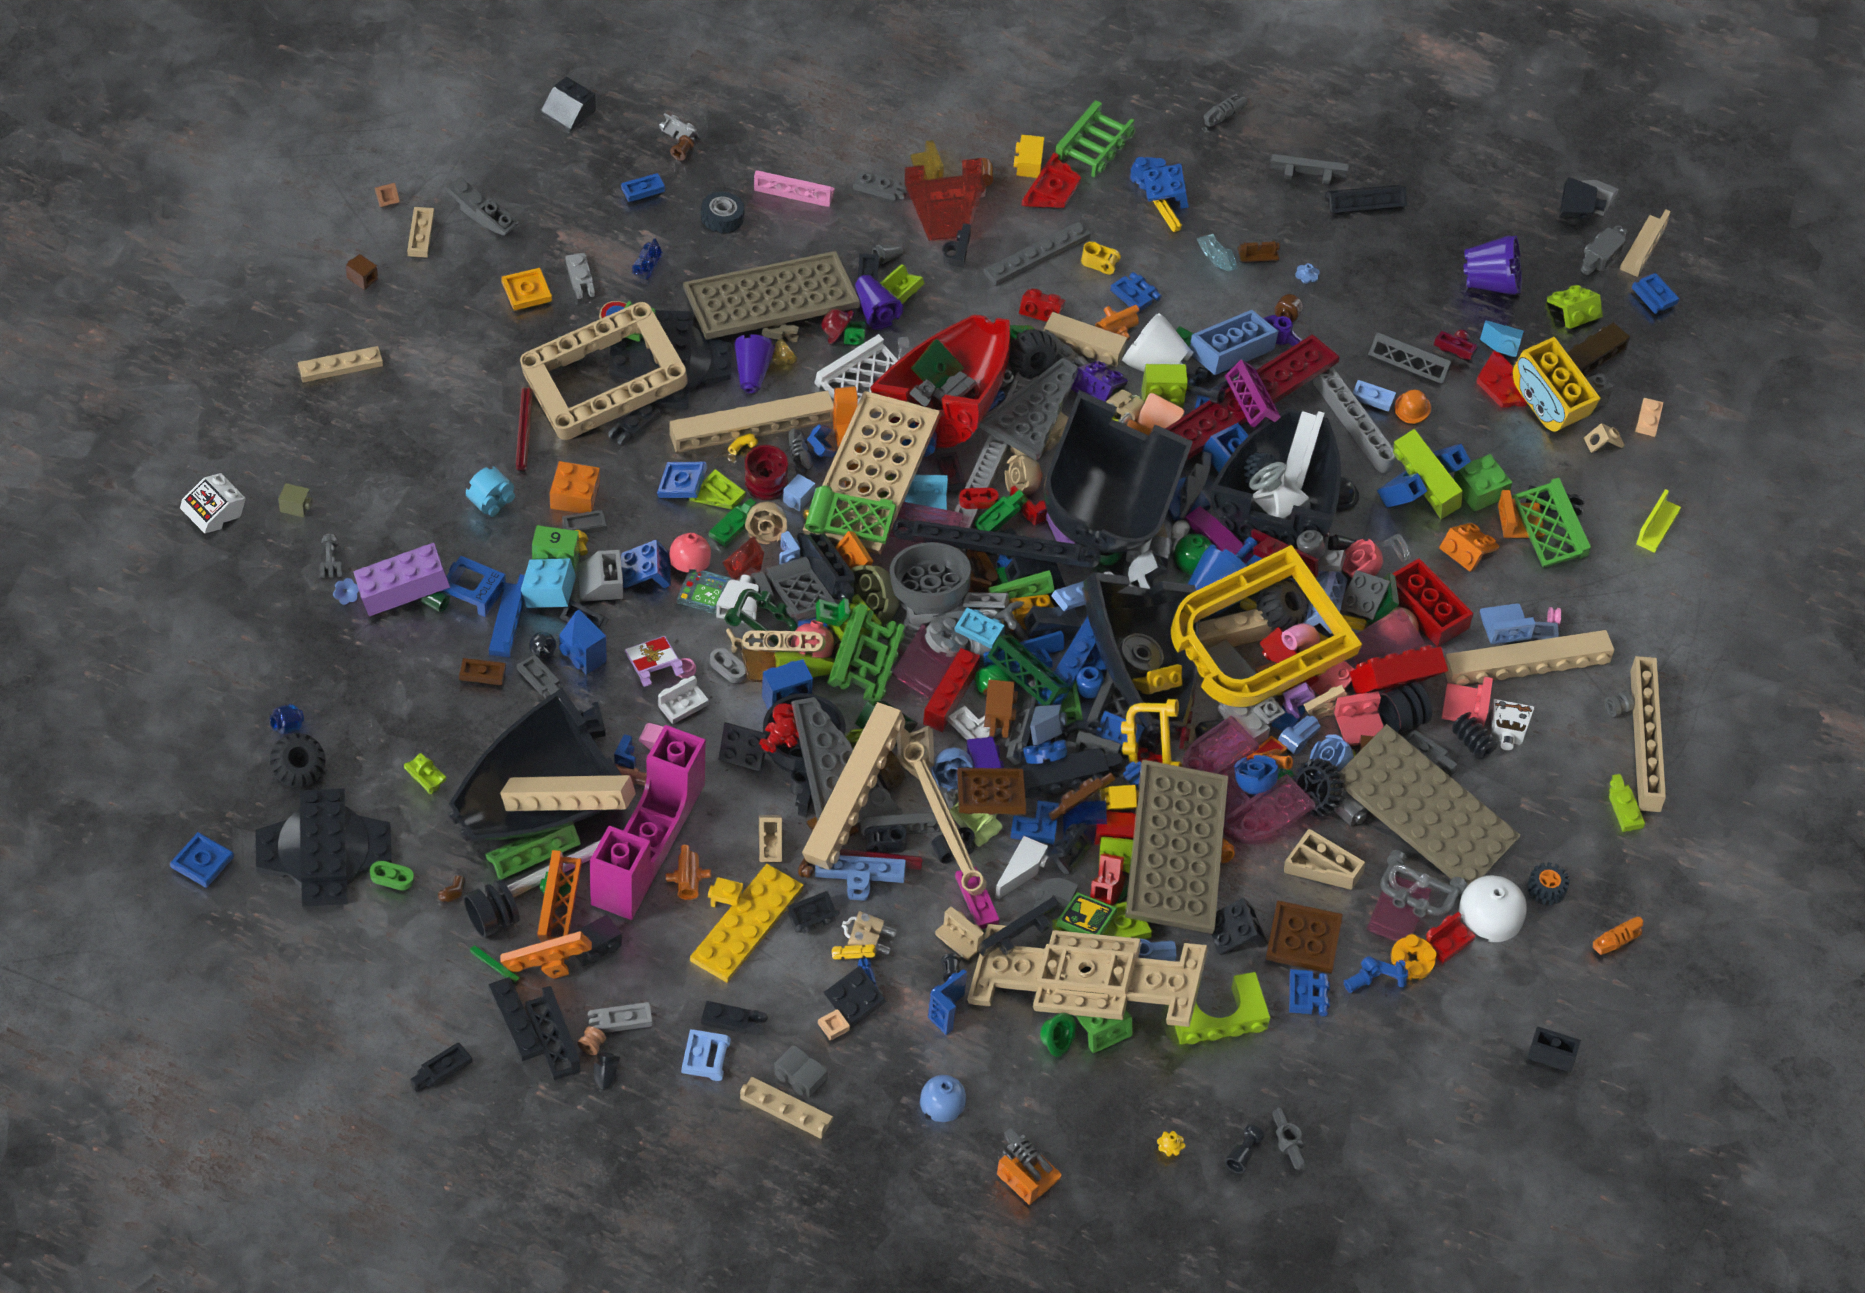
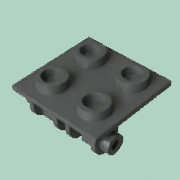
(1364, 595)

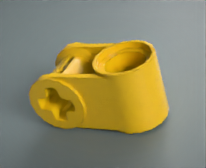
(1098, 257)

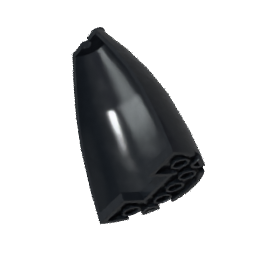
(1234, 498)
(1123, 610)
(542, 743)

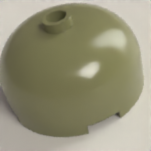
(875, 589)

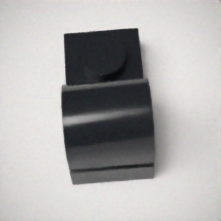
(960, 247)
(801, 790)

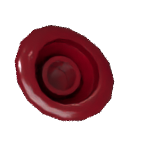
(835, 323)

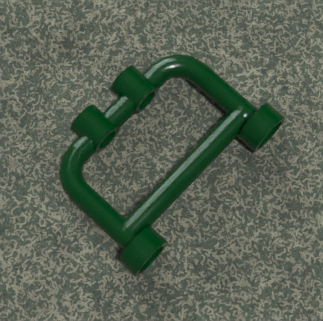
(763, 600)

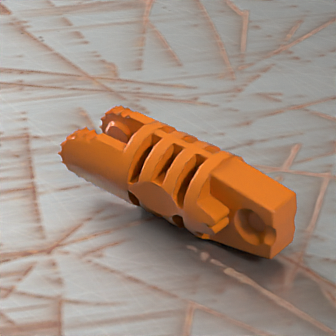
(1618, 936)

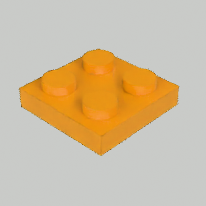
(526, 289)

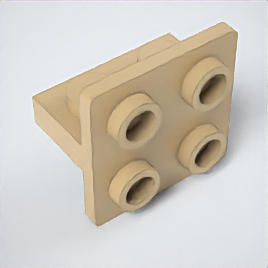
(925, 738)

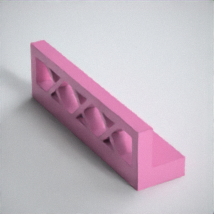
(793, 188)

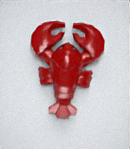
(783, 731)

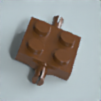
(1086, 790)

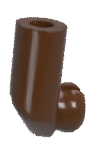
(452, 892)

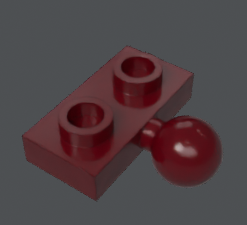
(1456, 343)

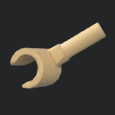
(735, 641)

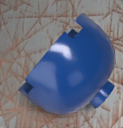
(1256, 774)

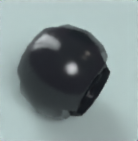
(542, 645)

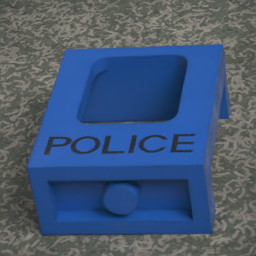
(487, 591)

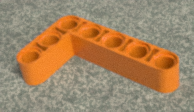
(843, 410)

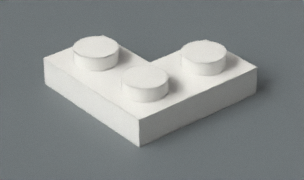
(969, 725)

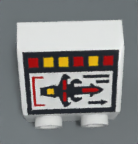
(212, 503)

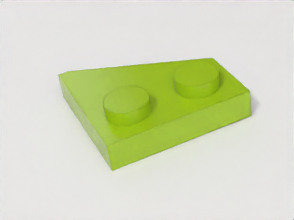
(719, 492)

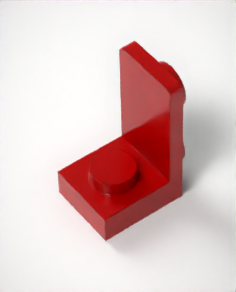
(1032, 512)

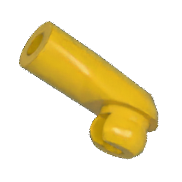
(741, 441)

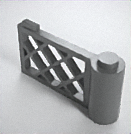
(792, 574)

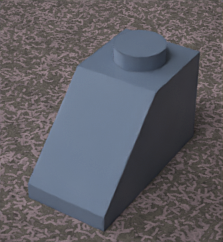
(1047, 723)

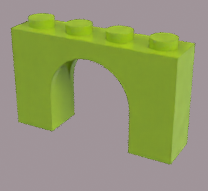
(1250, 1016)

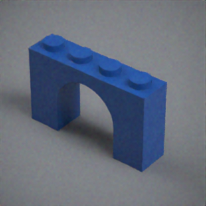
(1409, 487)

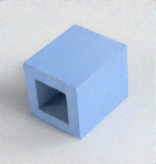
(798, 492)

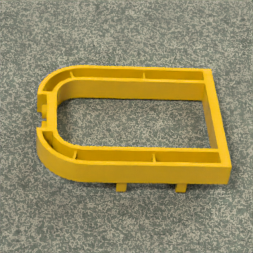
(1283, 674)

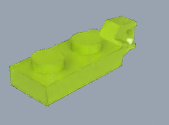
(1625, 805)

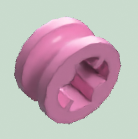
(1554, 616)

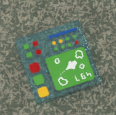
(702, 590)

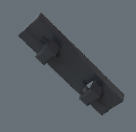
(1034, 917)

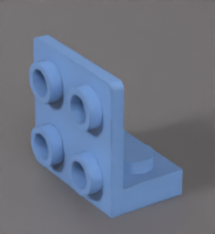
(1506, 624)

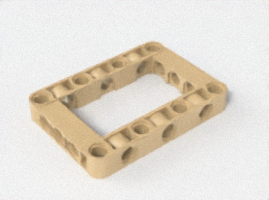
(617, 400)

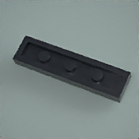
(515, 1019)

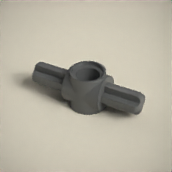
(1290, 1147)

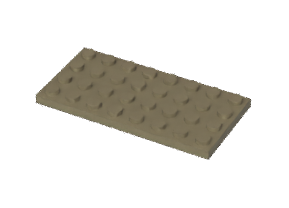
(771, 295)
(1427, 807)
(1177, 847)

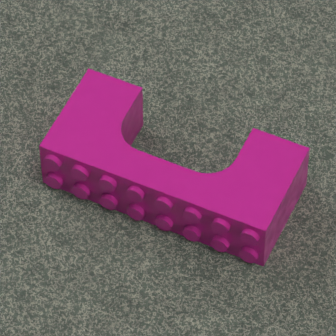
(631, 858)

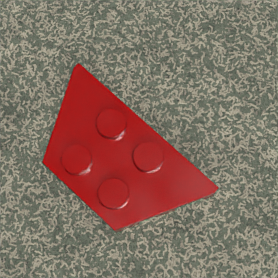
(1053, 185)
(1498, 382)

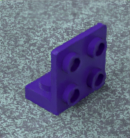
(1097, 380)

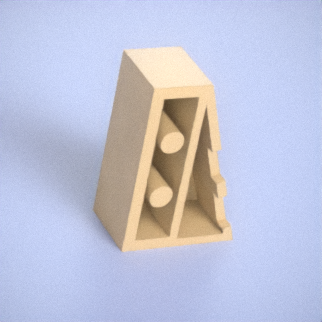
(1324, 862)

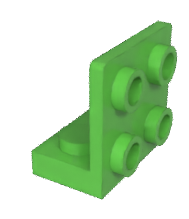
(1106, 1031)

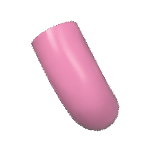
(1300, 636)

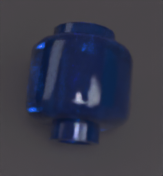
(286, 719)

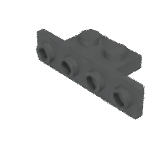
(1088, 741)

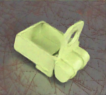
(983, 825)

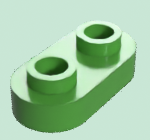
(392, 875)

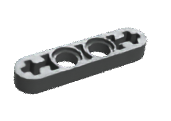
(924, 822)

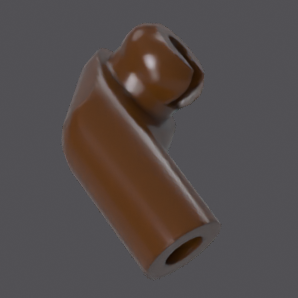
(805, 869)

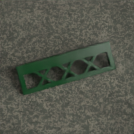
(1032, 664)

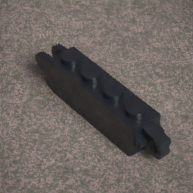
(827, 565)
(1068, 772)

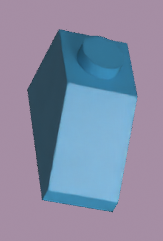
(1502, 338)

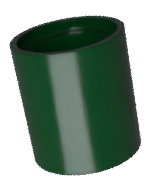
(437, 601)

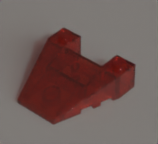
(947, 201)

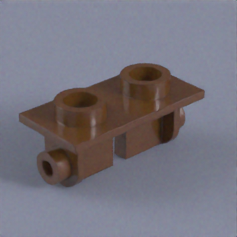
(1253, 252)

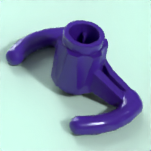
(1284, 328)

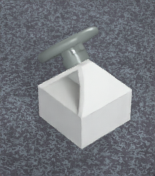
(1276, 492)

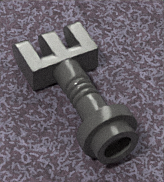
(330, 542)

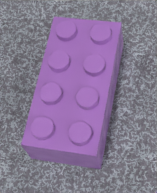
(401, 579)

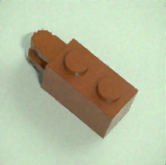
(999, 706)

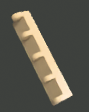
(786, 1107)

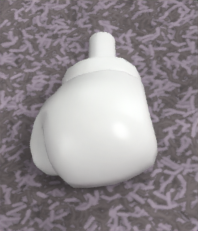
(1178, 531)

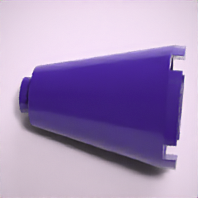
(877, 303)
(753, 360)

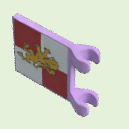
(652, 657)

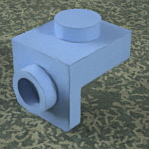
(790, 547)

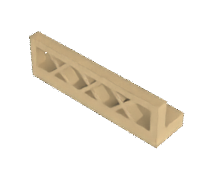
(1645, 244)

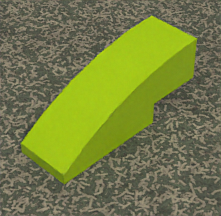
(816, 665)

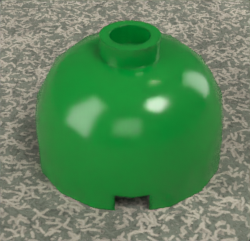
(1189, 551)

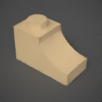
(770, 838)

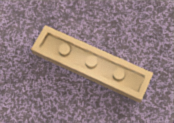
(340, 364)

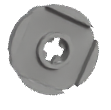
(946, 628)

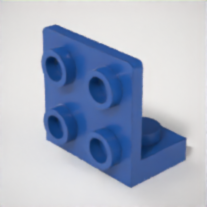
(1166, 183)
(646, 562)
(943, 1001)

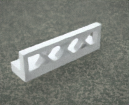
(1302, 447)

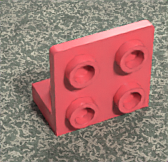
(1333, 677)
(1466, 699)
(1358, 716)

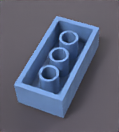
(1232, 340)

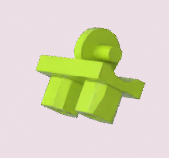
(425, 773)

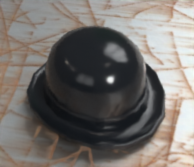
(1347, 494)

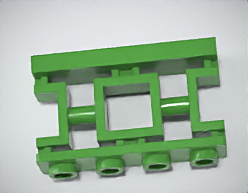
(850, 650)

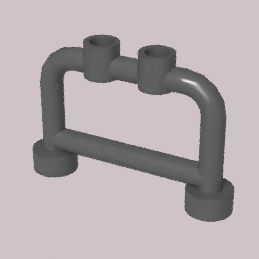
(1421, 906)

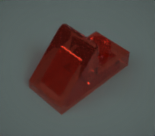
(745, 557)

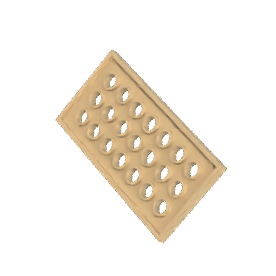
(905, 471)

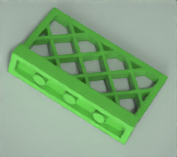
(1567, 515)

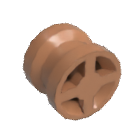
(591, 1041)

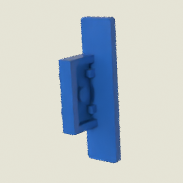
(1038, 646)

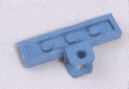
(863, 870)

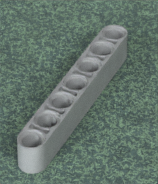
(1355, 420)

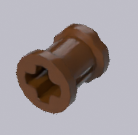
(682, 147)

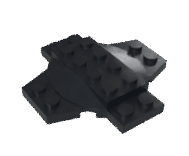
(703, 358)
(322, 847)

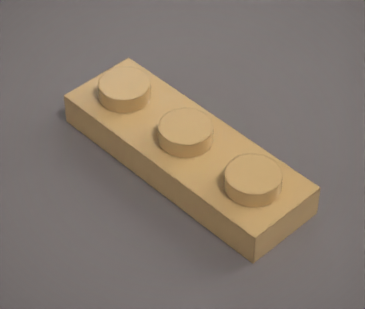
(420, 232)

